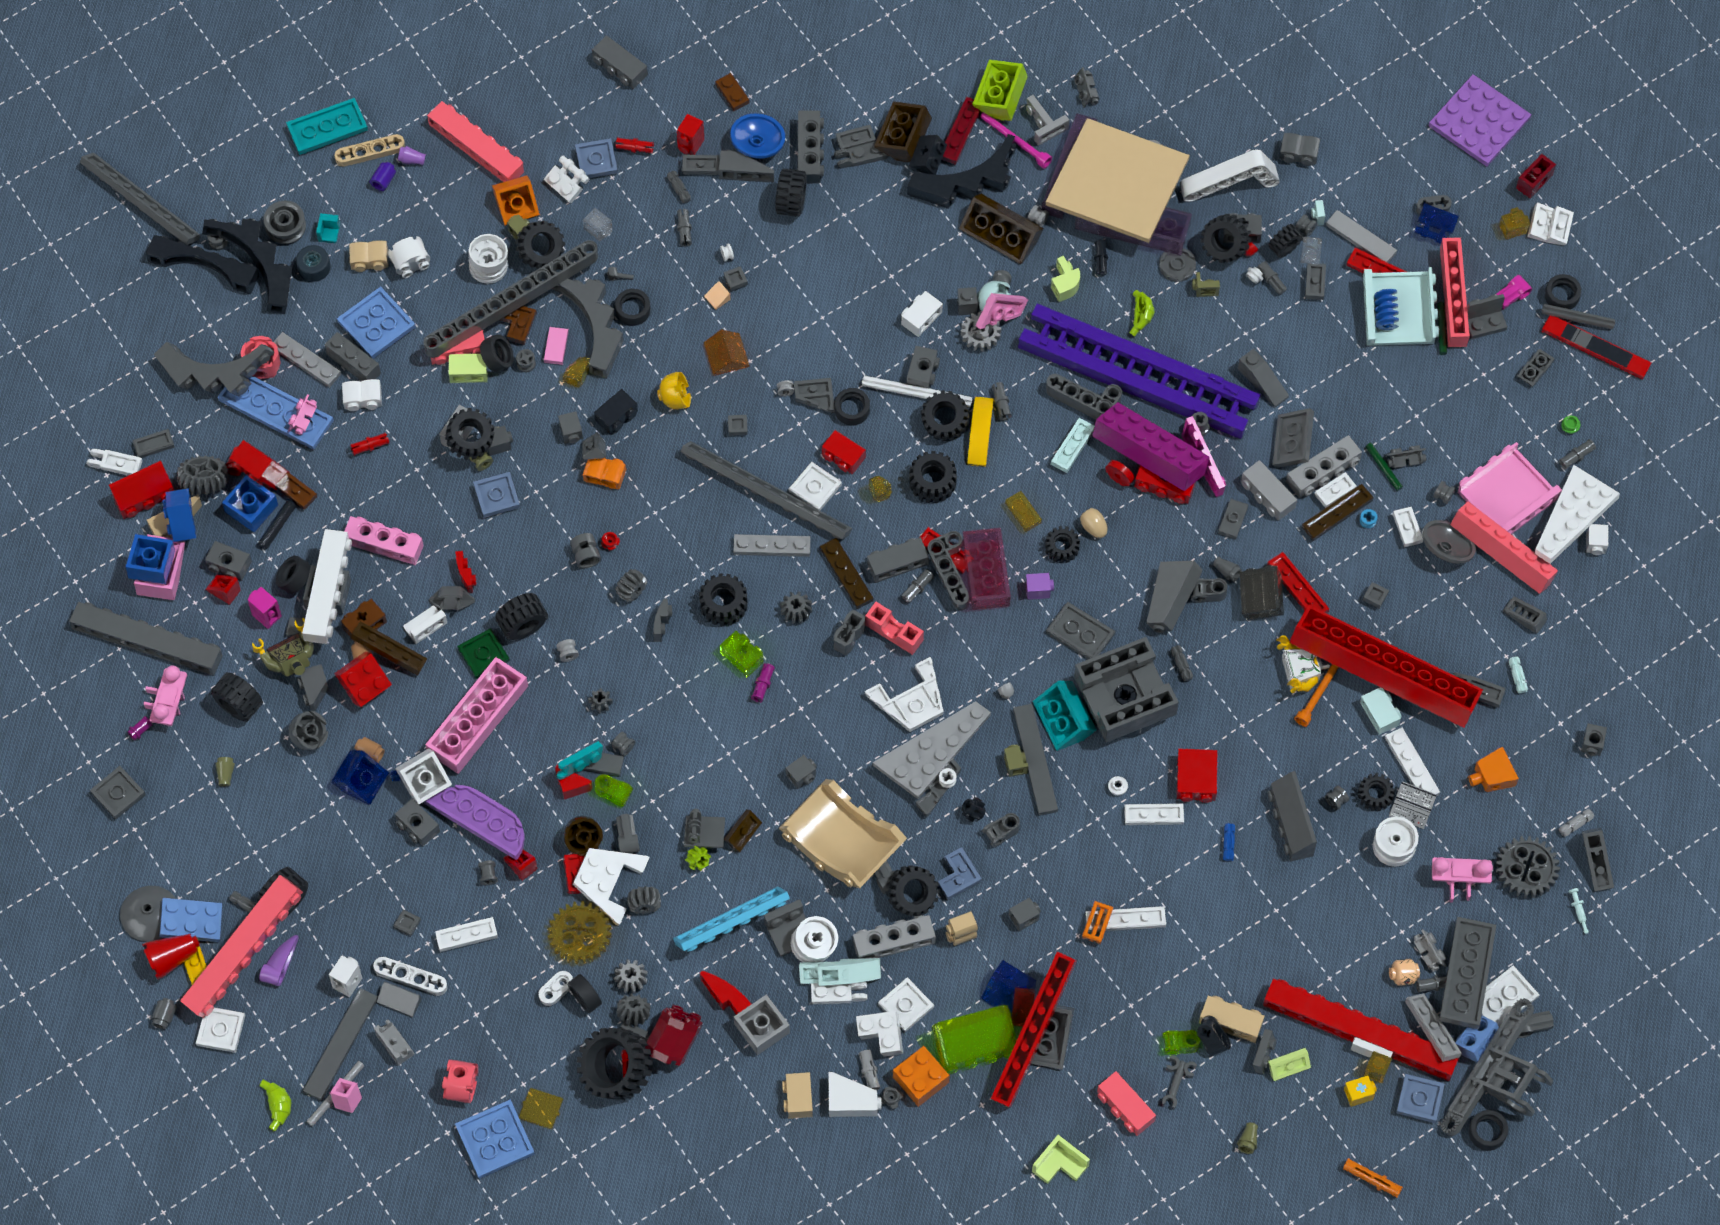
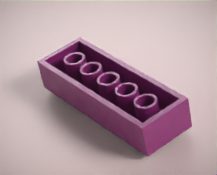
(1151, 446)

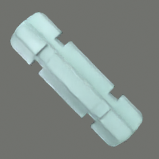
(1518, 675)

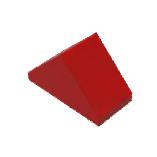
(224, 588)
(574, 785)
(523, 866)

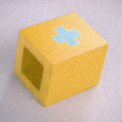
(1360, 1090)

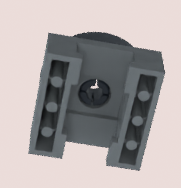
(1126, 673)

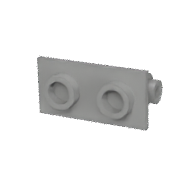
(1427, 943)

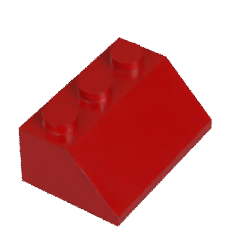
(141, 490)

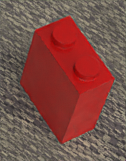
(1196, 775)

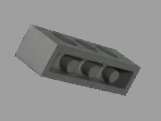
(810, 121)

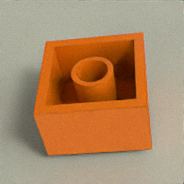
(921, 1076)

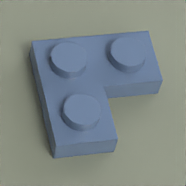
(963, 875)

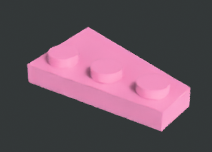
(1001, 307)

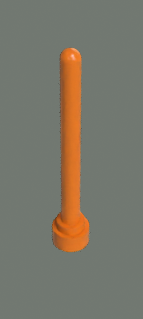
(1304, 716)

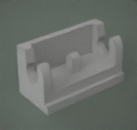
(394, 1042)

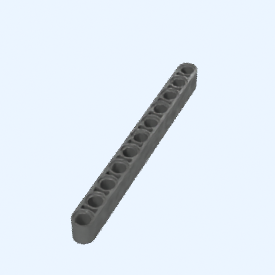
(507, 306)

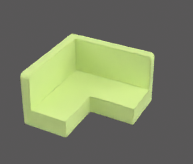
(1060, 1156)

